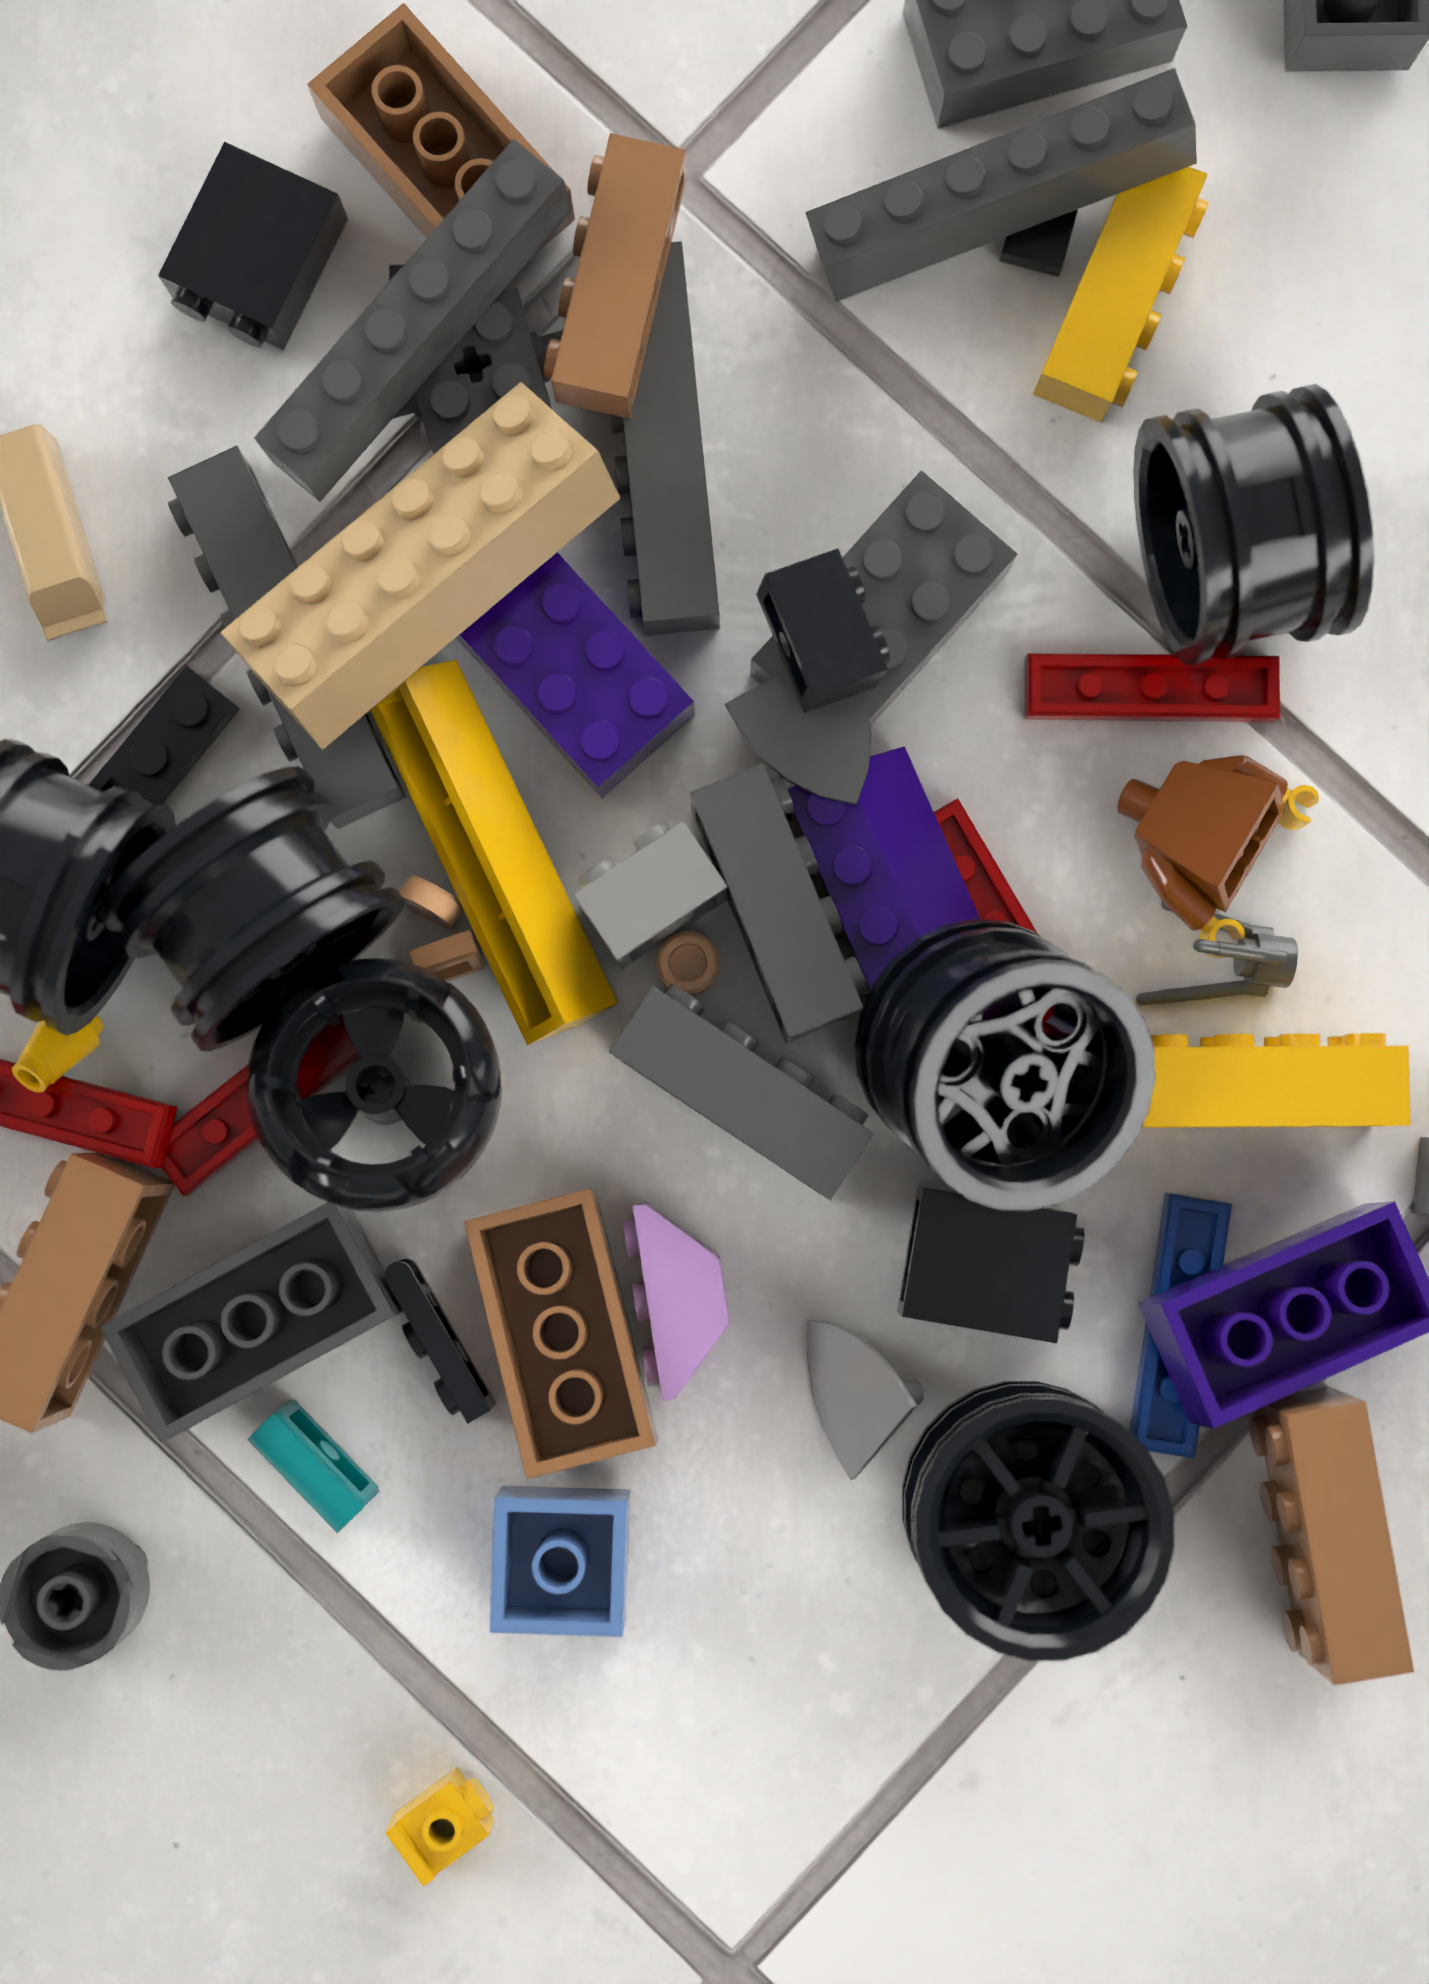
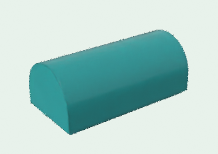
(314, 1465)

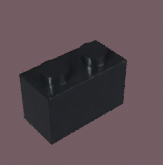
(823, 629)

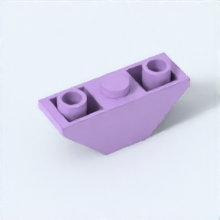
(679, 1296)

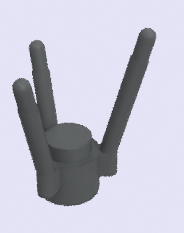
(1259, 958)

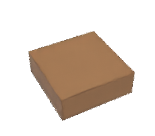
(450, 956)

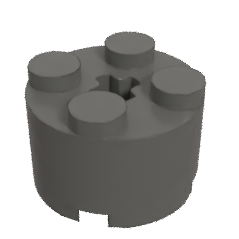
(42, 1611)

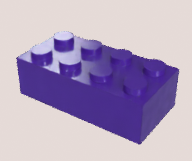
(578, 674)
(1290, 1314)

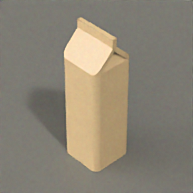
(48, 534)

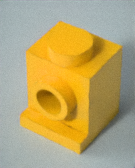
(418, 1839)

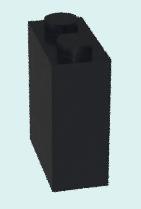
(253, 247)
(989, 1266)

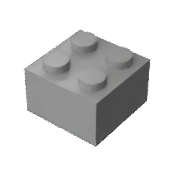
(650, 892)

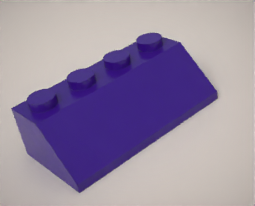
(884, 861)

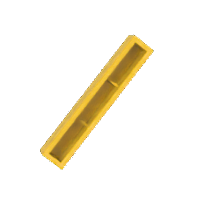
(492, 852)

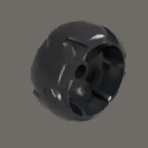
(373, 1001)

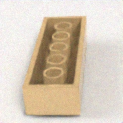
(422, 564)

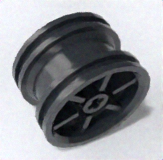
(248, 904)
(1094, 1594)

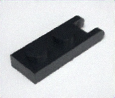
(168, 739)
(433, 1335)

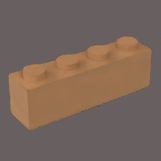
(618, 275)

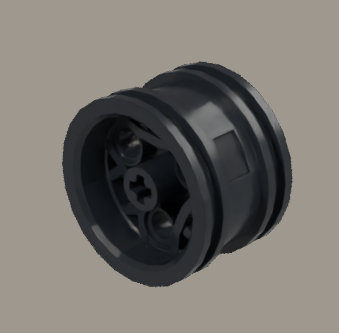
(1253, 524)
(57, 862)
(1036, 1101)

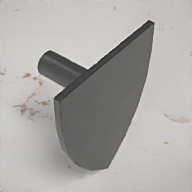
(814, 750)

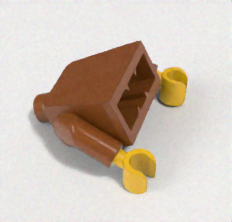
(1208, 831)

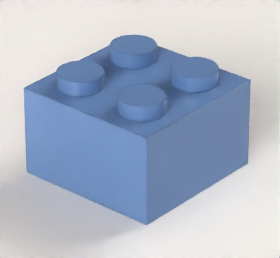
(560, 1561)

